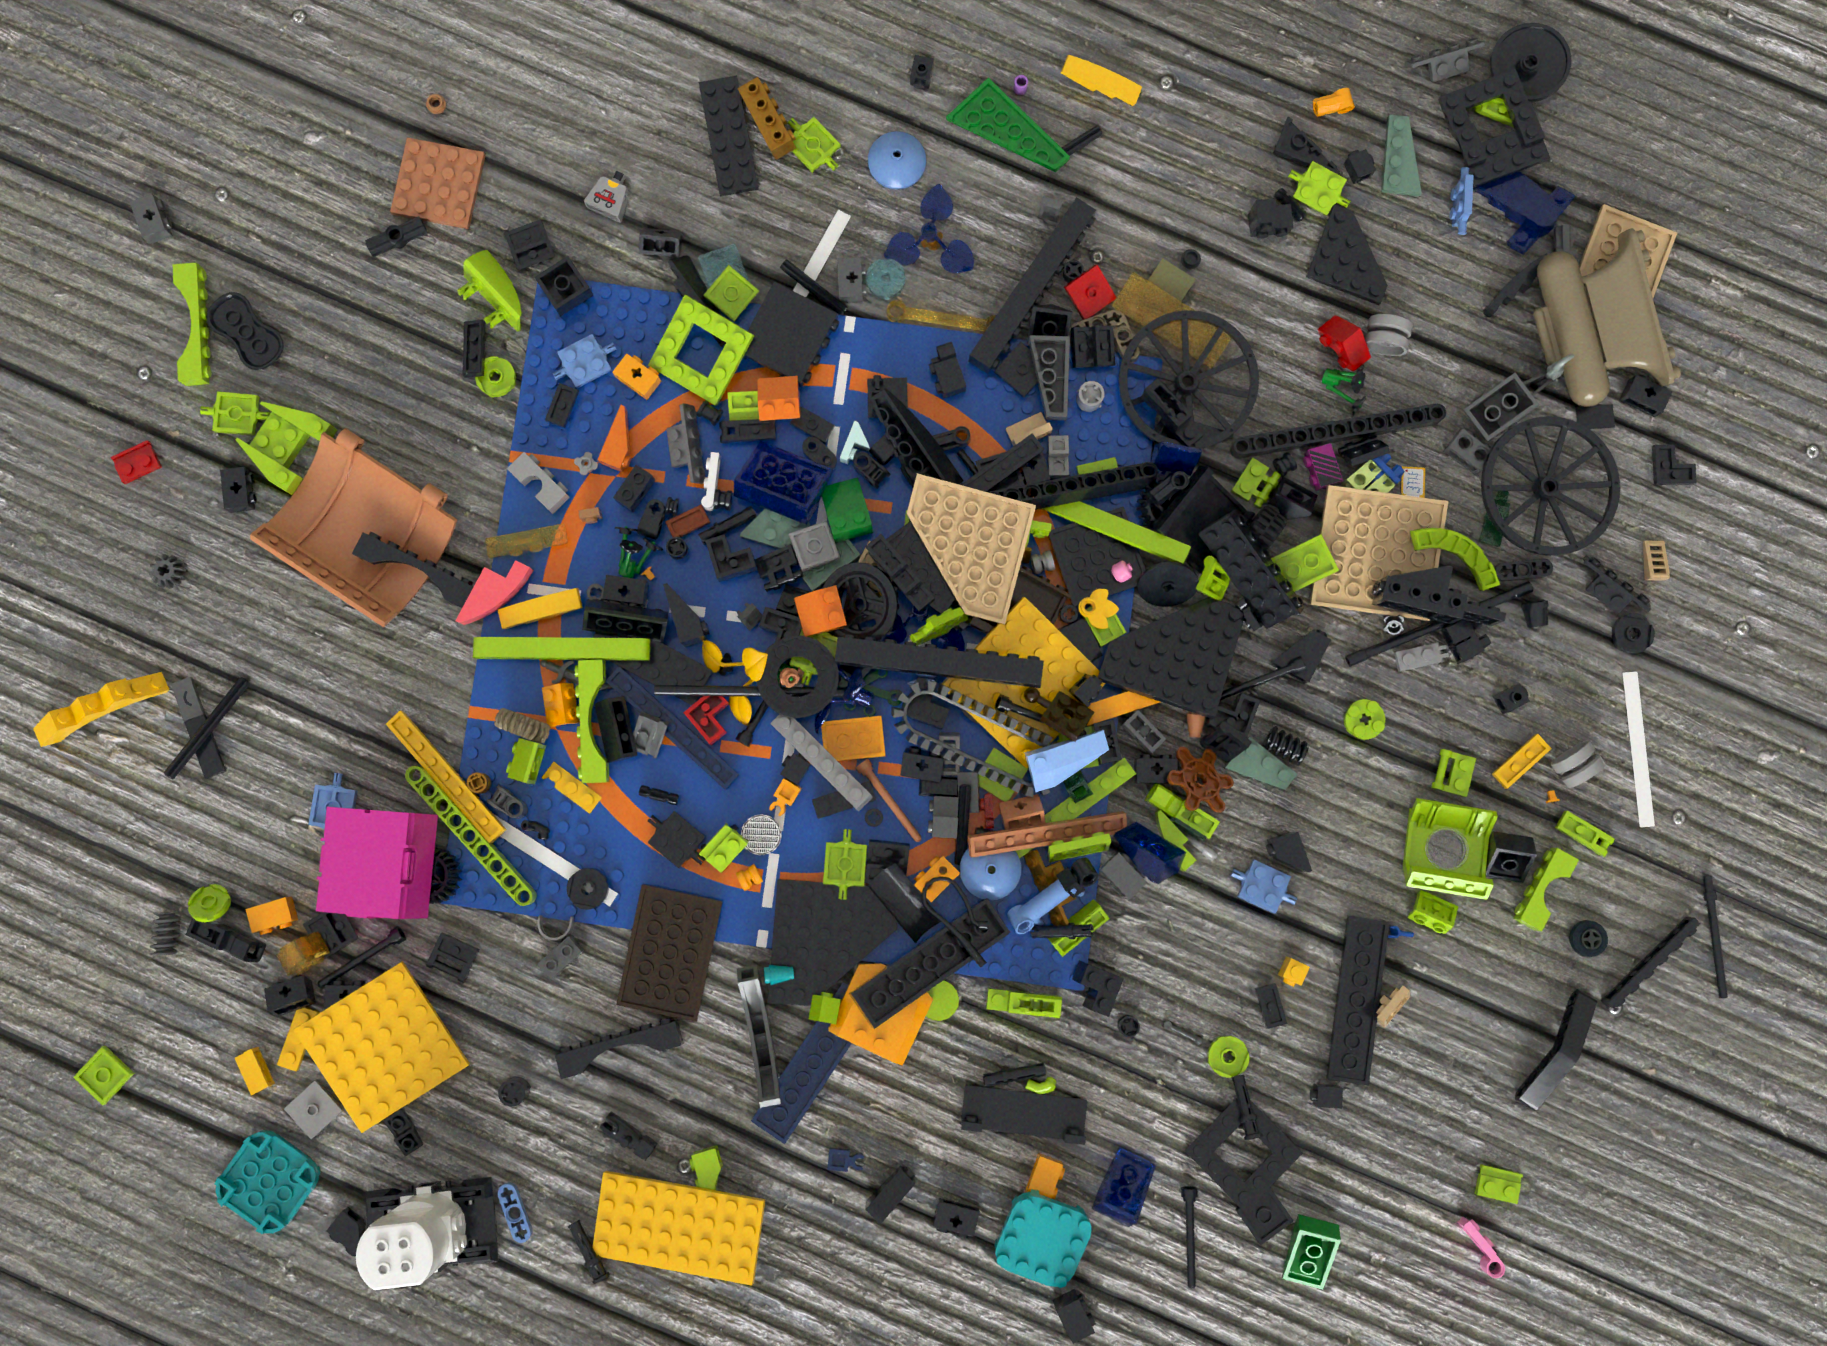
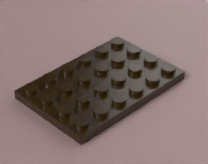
(669, 952)

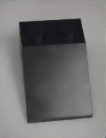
(689, 626)

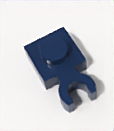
(840, 1159)

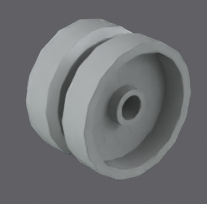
(1388, 334)
(1578, 764)

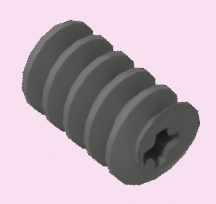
(165, 933)

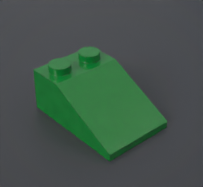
(846, 510)
(1311, 1251)

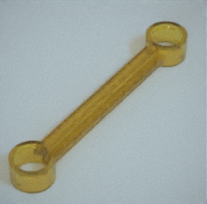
(938, 317)

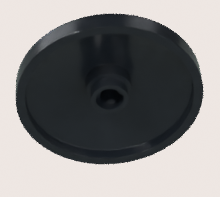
(1537, 55)

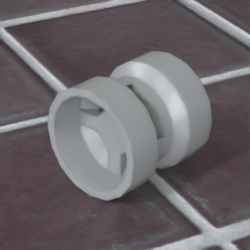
(1042, 562)

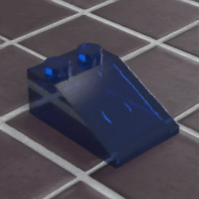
(1175, 458)
(1150, 852)
(1124, 1188)

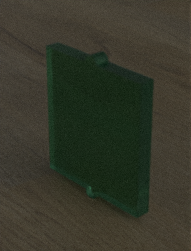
(1188, 829)

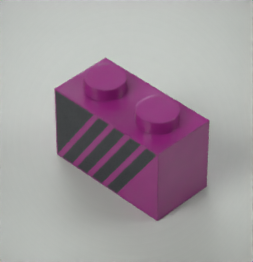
(1322, 467)

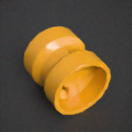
(749, 877)

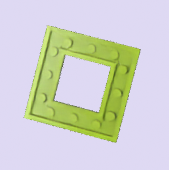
(736, 339)

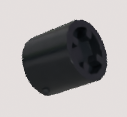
(514, 1091)

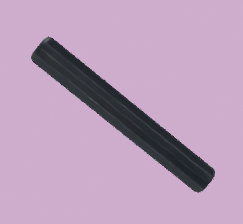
(813, 287)
(963, 822)

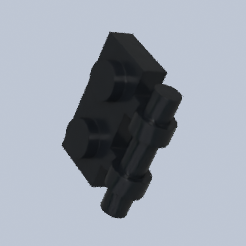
(1363, 450)
(777, 562)

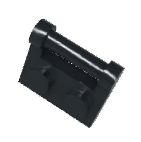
(1228, 747)
(455, 951)

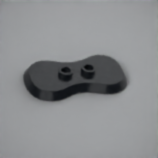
(254, 341)

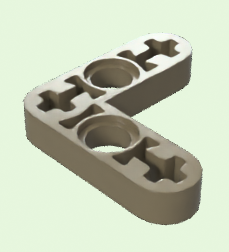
(1121, 326)

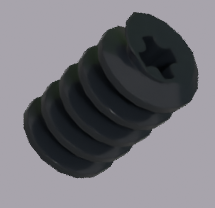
(1286, 744)

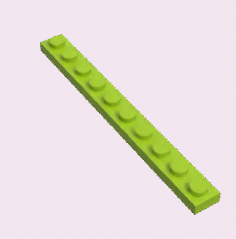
(1100, 786)

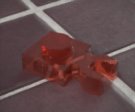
(986, 805)

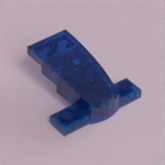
(1526, 205)

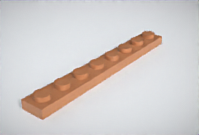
(1044, 834)

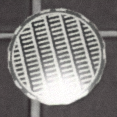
(762, 833)

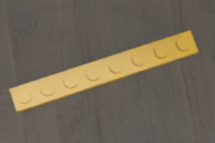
(446, 776)

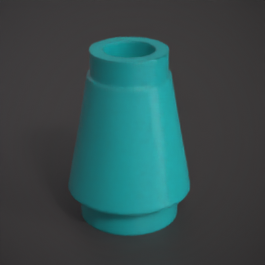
(777, 974)

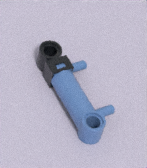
(1069, 883)

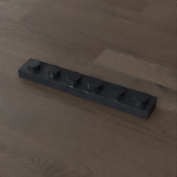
(1656, 957)

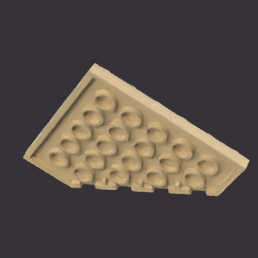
(973, 541)

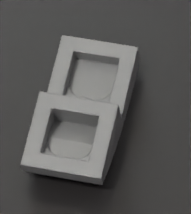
(1058, 456)

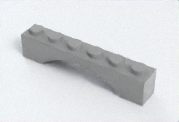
(822, 760)

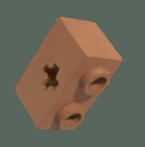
(1022, 812)

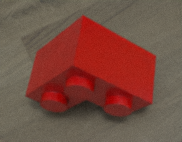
(1346, 341)
(703, 715)

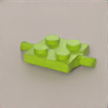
(814, 144)
(1319, 188)
(235, 413)
(939, 625)
(805, 665)
(845, 864)

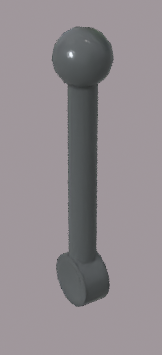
(1167, 1025)

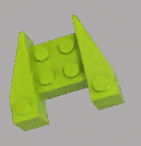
(281, 441)

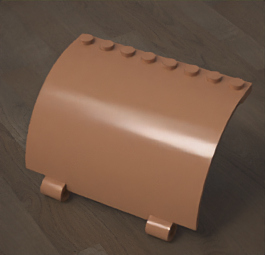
(338, 502)

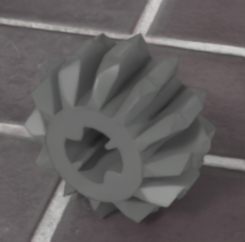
(175, 571)

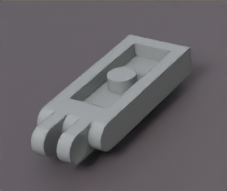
(1420, 656)

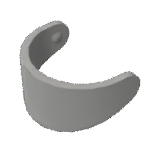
(558, 939)

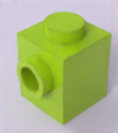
(824, 1008)

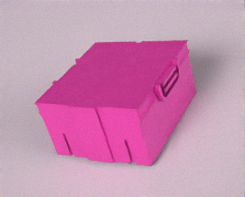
(376, 863)

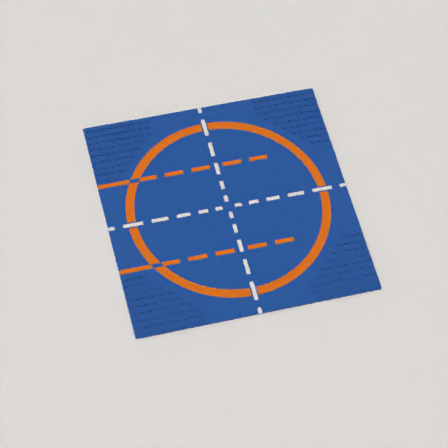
(617, 829)

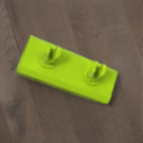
(494, 285)

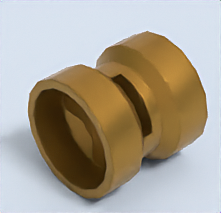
(482, 785)

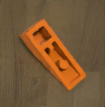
(617, 444)

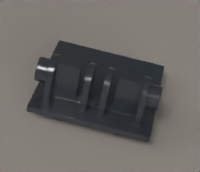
(896, 386)

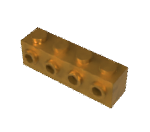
(766, 117)

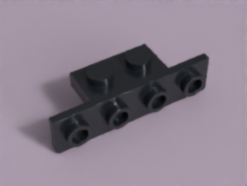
(1611, 590)

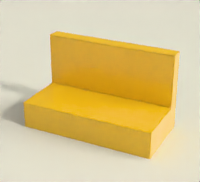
(254, 1070)

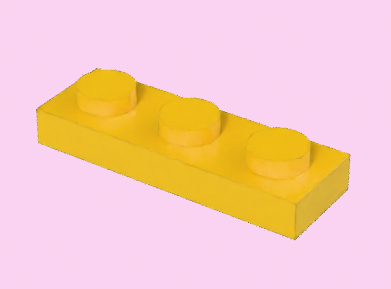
(1521, 761)
(572, 787)
(293, 1049)

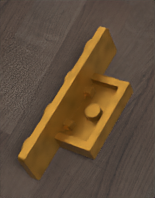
(1044, 877)

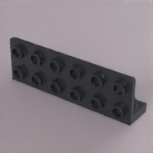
(1024, 1113)

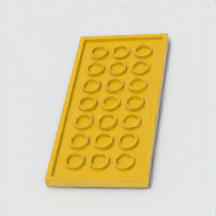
(678, 1227)

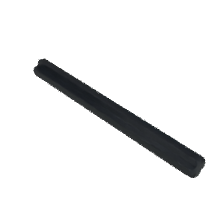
(206, 728)

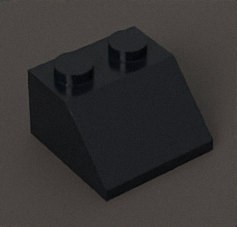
(1510, 856)

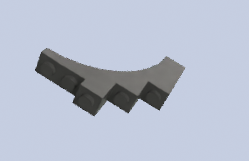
(760, 1035)

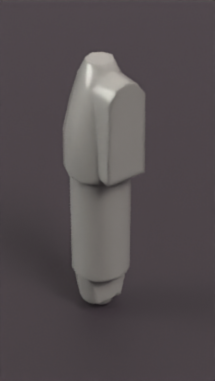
(1205, 850)

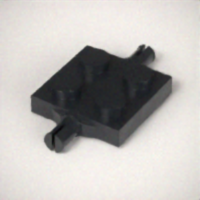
(676, 839)

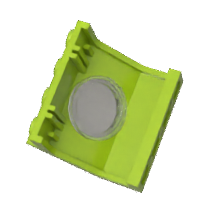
(1448, 848)

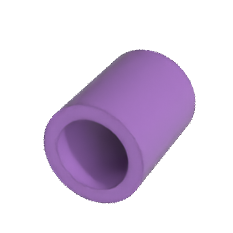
(1020, 90)

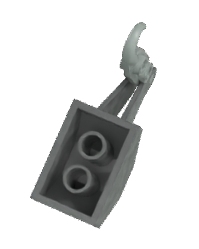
(1510, 401)

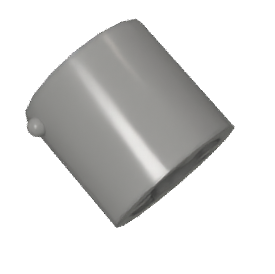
(1090, 396)

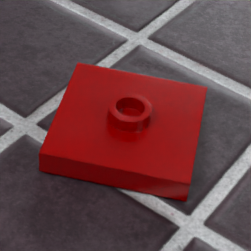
(1090, 292)

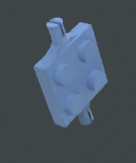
(1462, 201)
(584, 361)
(330, 796)
(1263, 886)

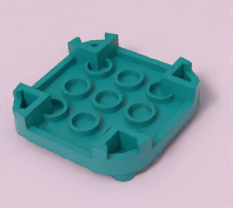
(267, 1181)
(1043, 1239)

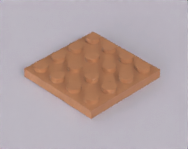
(438, 183)

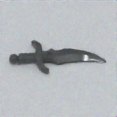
(564, 672)

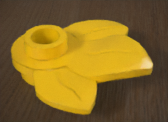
(1100, 610)

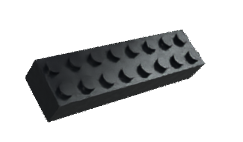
(926, 965)

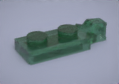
(1489, 533)

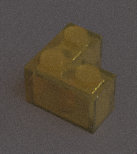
(302, 953)

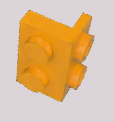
(560, 704)

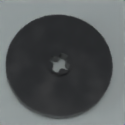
(1167, 584)

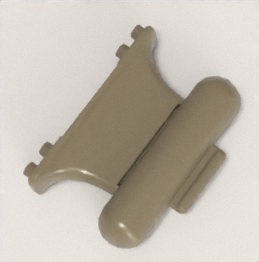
(1601, 320)

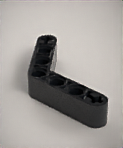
(1562, 1055)

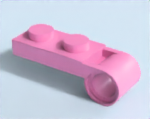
(1485, 1246)

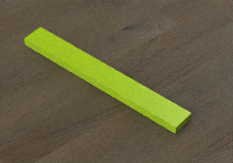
(1123, 530)

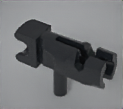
(628, 1136)

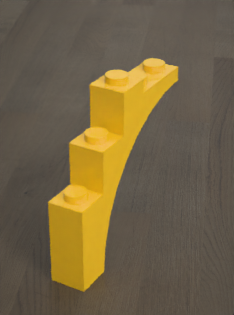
(112, 696)

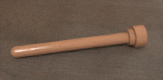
(866, 769)

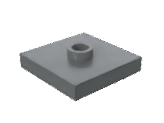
(814, 546)
(314, 1109)

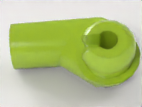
(1041, 1088)

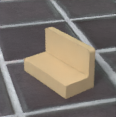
(1035, 424)

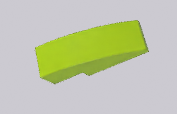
(1174, 835)

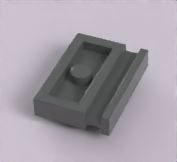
(649, 734)

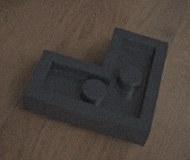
(1667, 471)

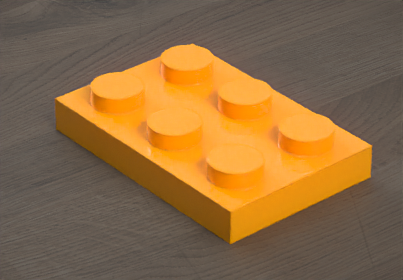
(854, 738)

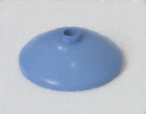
(897, 171)
(986, 885)

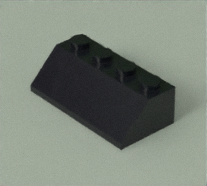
(625, 620)

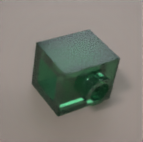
(1078, 786)

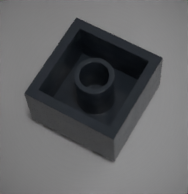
(564, 286)

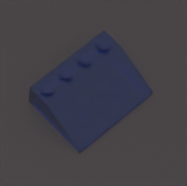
(782, 482)

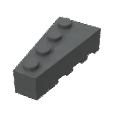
(1051, 367)

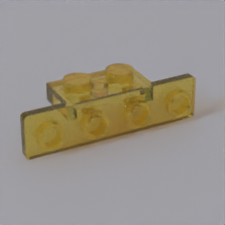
(529, 540)

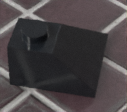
(1289, 851)

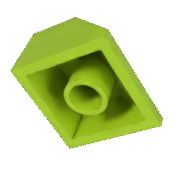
(526, 761)

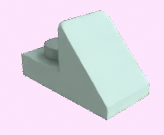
(855, 439)

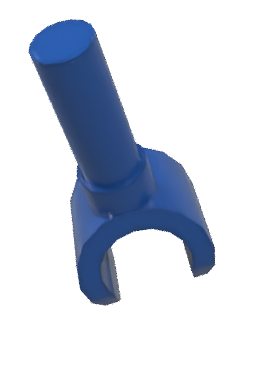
(1395, 932)

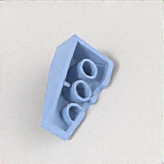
(1061, 760)

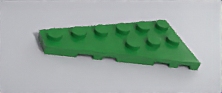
(998, 119)

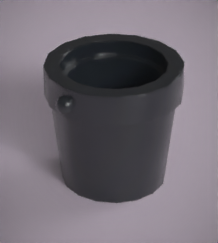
(1536, 613)

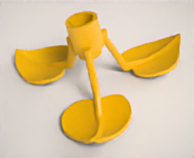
(754, 668)

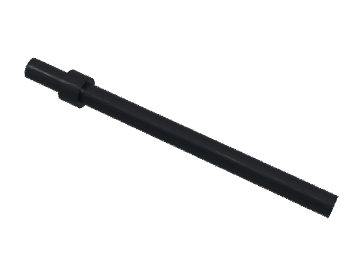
(1710, 897)

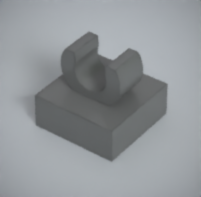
(750, 616)

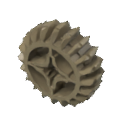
(522, 725)

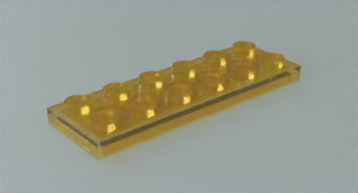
(1146, 302)

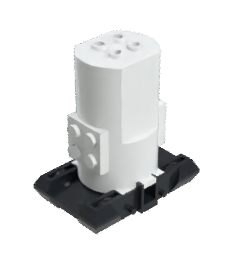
(426, 1231)

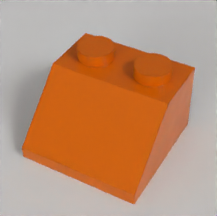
(778, 398)
(820, 611)

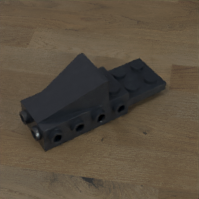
(1427, 596)

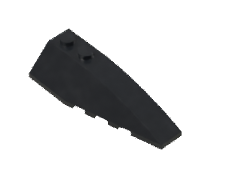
(912, 441)

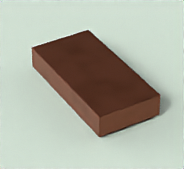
(688, 522)

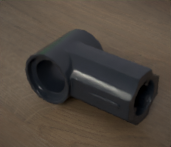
(949, 441)
(1167, 487)

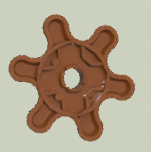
(1210, 777)

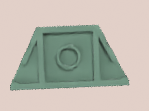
(772, 529)

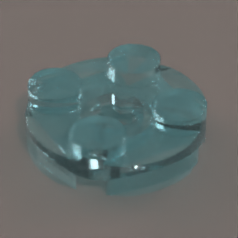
(888, 289)

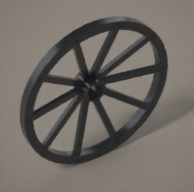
(1184, 316)
(1554, 486)

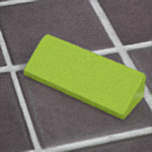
(1089, 914)

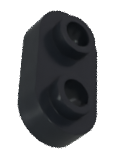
(819, 453)

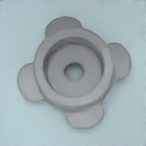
(585, 469)

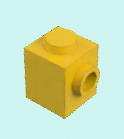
(1293, 972)

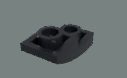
(404, 1132)

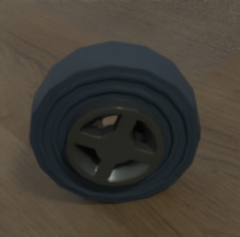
(1596, 938)

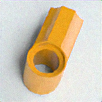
(1339, 102)

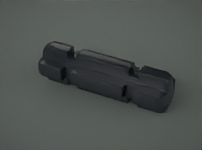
(1282, 195)
(658, 795)

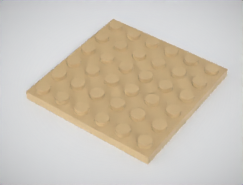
(1372, 540)

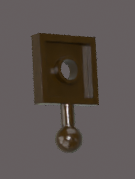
(1061, 705)

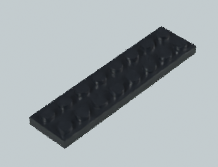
(1357, 1000)

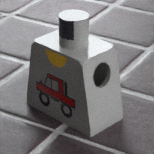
(609, 197)

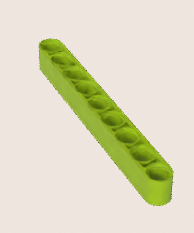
(561, 648)
(473, 846)

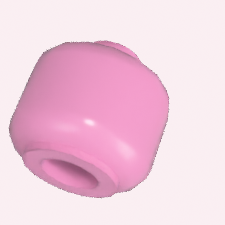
(1122, 571)

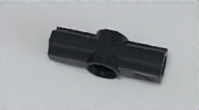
(384, 241)

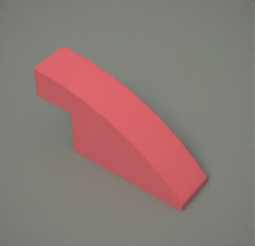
(493, 592)

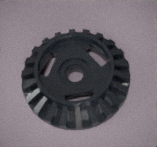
(883, 609)

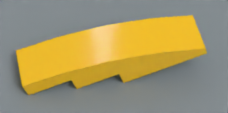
(1101, 79)
(540, 608)

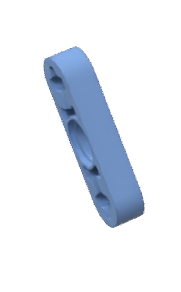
(506, 1209)

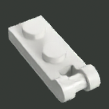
(711, 482)

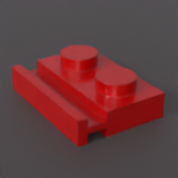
(136, 462)

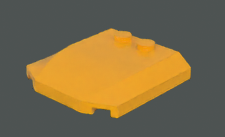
(890, 1039)

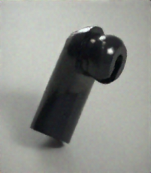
(543, 831)

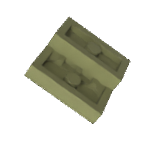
(1171, 279)

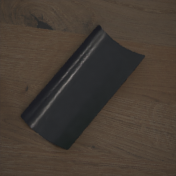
(903, 901)

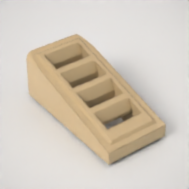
(1663, 566)

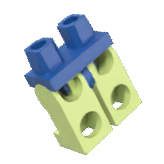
(1376, 473)

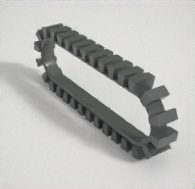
(959, 756)

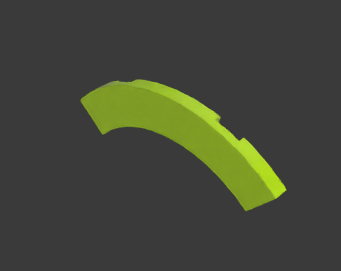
(1460, 546)

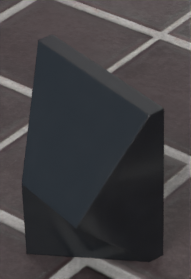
(1049, 321)
(1293, 499)

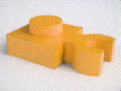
(786, 794)

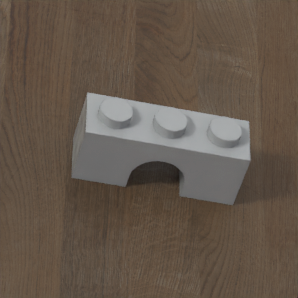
(526, 469)

